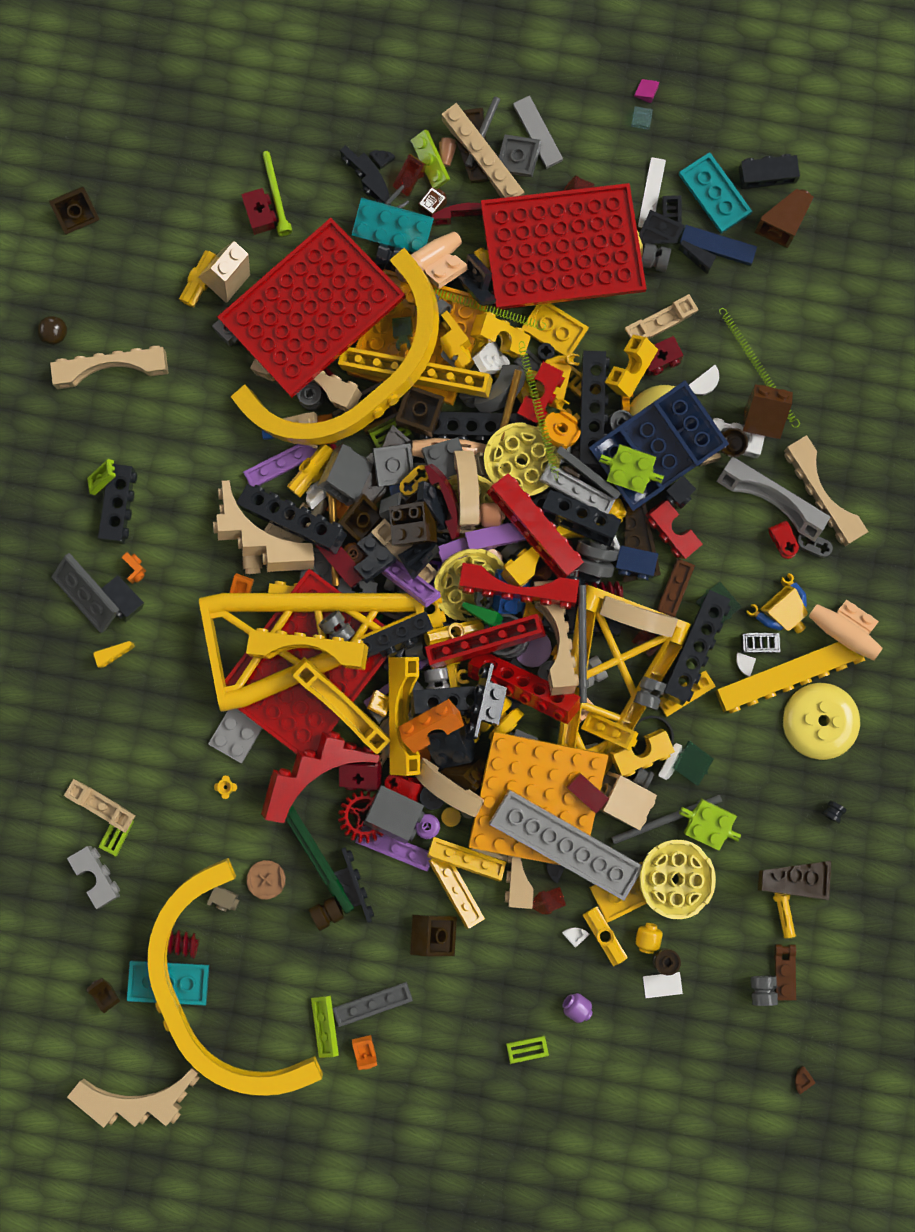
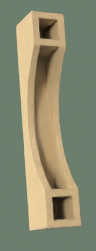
(472, 140)
(71, 372)
(341, 394)
(803, 457)
(561, 675)
(520, 890)

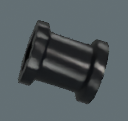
(545, 347)

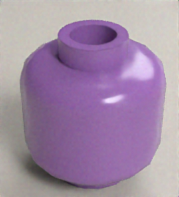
(434, 829)
(577, 1008)

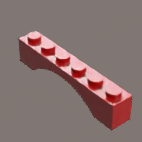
(477, 579)

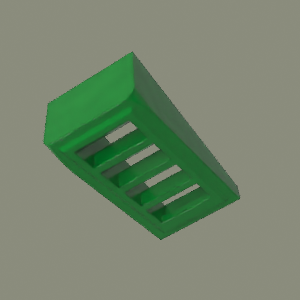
(485, 615)

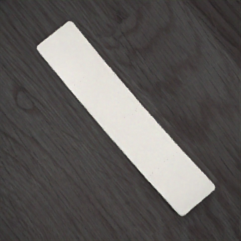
(652, 188)

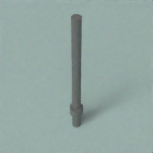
(583, 681)
(659, 822)

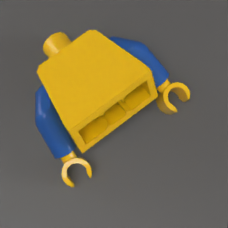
(784, 609)

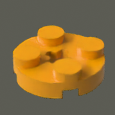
(568, 422)

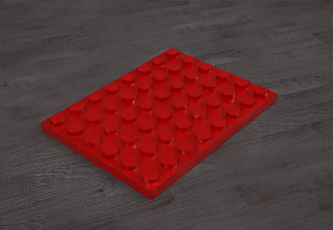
(563, 246)
(311, 307)
(295, 713)

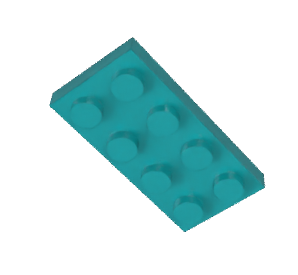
(715, 192)
(391, 225)
(188, 982)

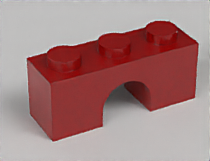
(550, 379)
(661, 518)

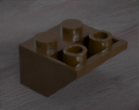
(412, 524)

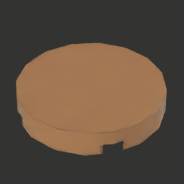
(266, 879)

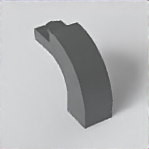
(498, 392)

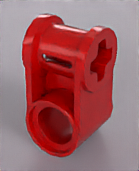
(782, 537)
(407, 786)

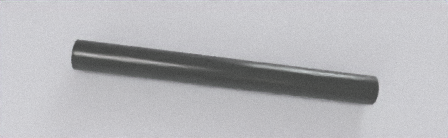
(485, 125)

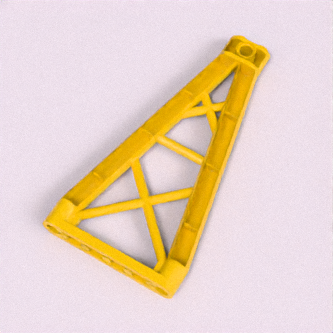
(351, 603)
(657, 670)

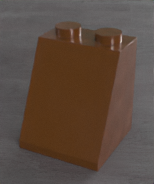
(784, 219)
(767, 411)

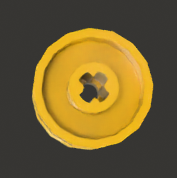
(507, 721)

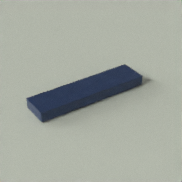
(720, 245)

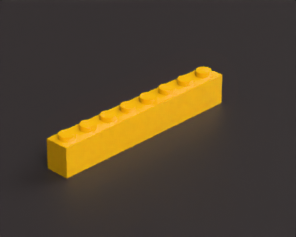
(433, 376)
(785, 676)

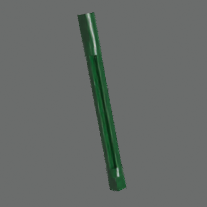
(318, 860)

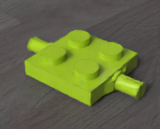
(631, 468)
(710, 824)

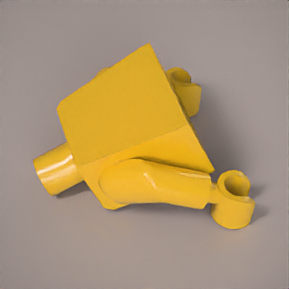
(562, 363)

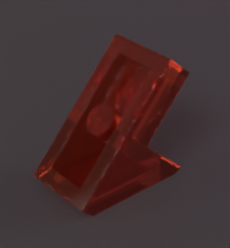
(409, 174)

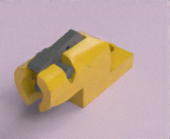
(455, 344)

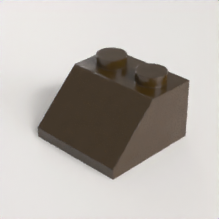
(467, 775)
(433, 935)

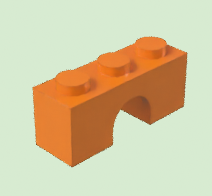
(442, 717)

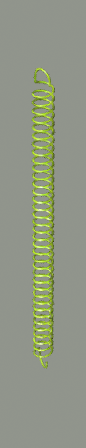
(489, 310)
(756, 365)
(538, 410)

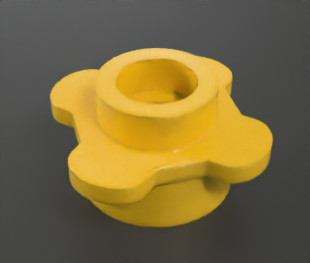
(230, 787)

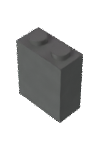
(345, 474)
(394, 815)

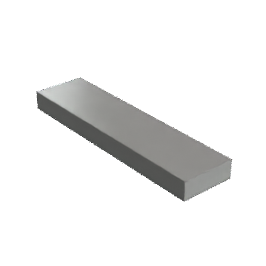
(537, 130)
(576, 489)

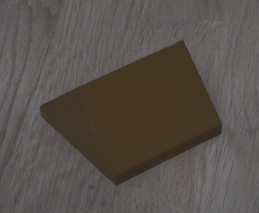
(74, 210)
(360, 518)

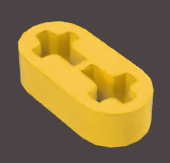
(411, 477)

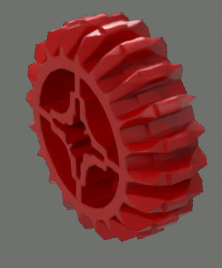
(356, 812)

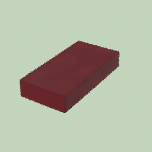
(587, 792)

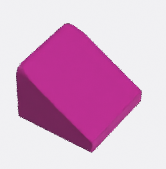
(647, 90)

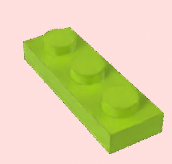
(429, 155)
(324, 1026)

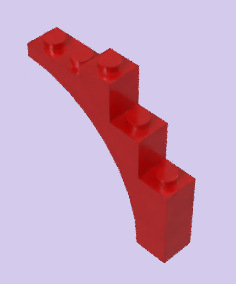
(308, 765)

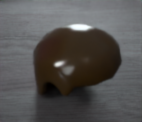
(52, 330)
(737, 442)

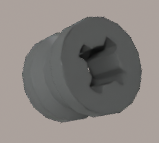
(643, 778)

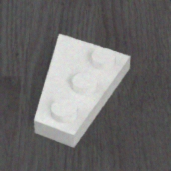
(490, 359)

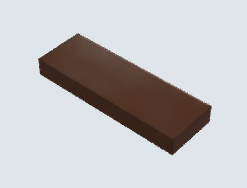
(675, 587)

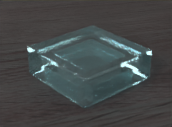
(642, 117)

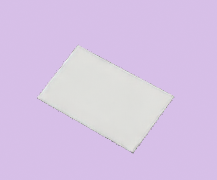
(662, 985)

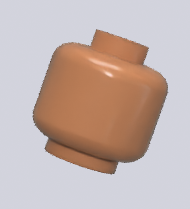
(490, 515)

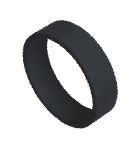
(661, 719)

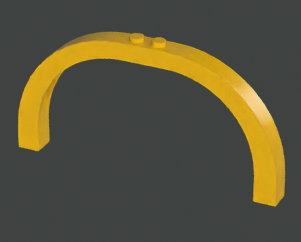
(383, 396)
(175, 1021)

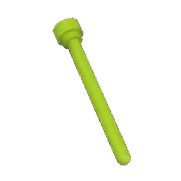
(283, 228)

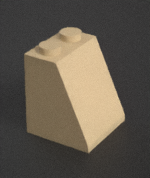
(227, 271)
(626, 800)

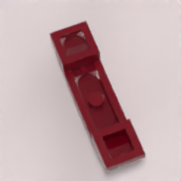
(444, 216)
(450, 497)
(342, 564)

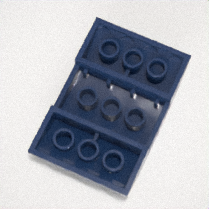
(671, 429)

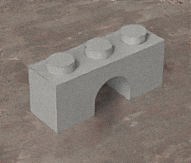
(104, 890)

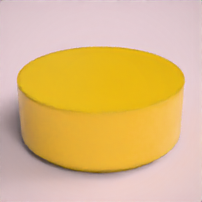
(451, 816)

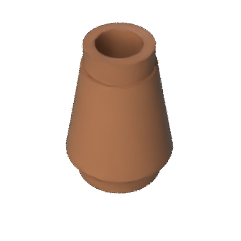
(446, 150)

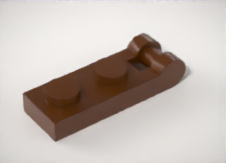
(785, 972)

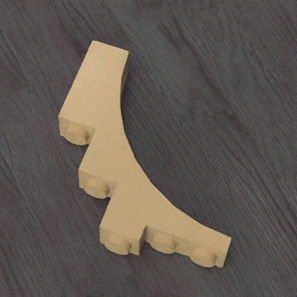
(275, 552)
(104, 1106)

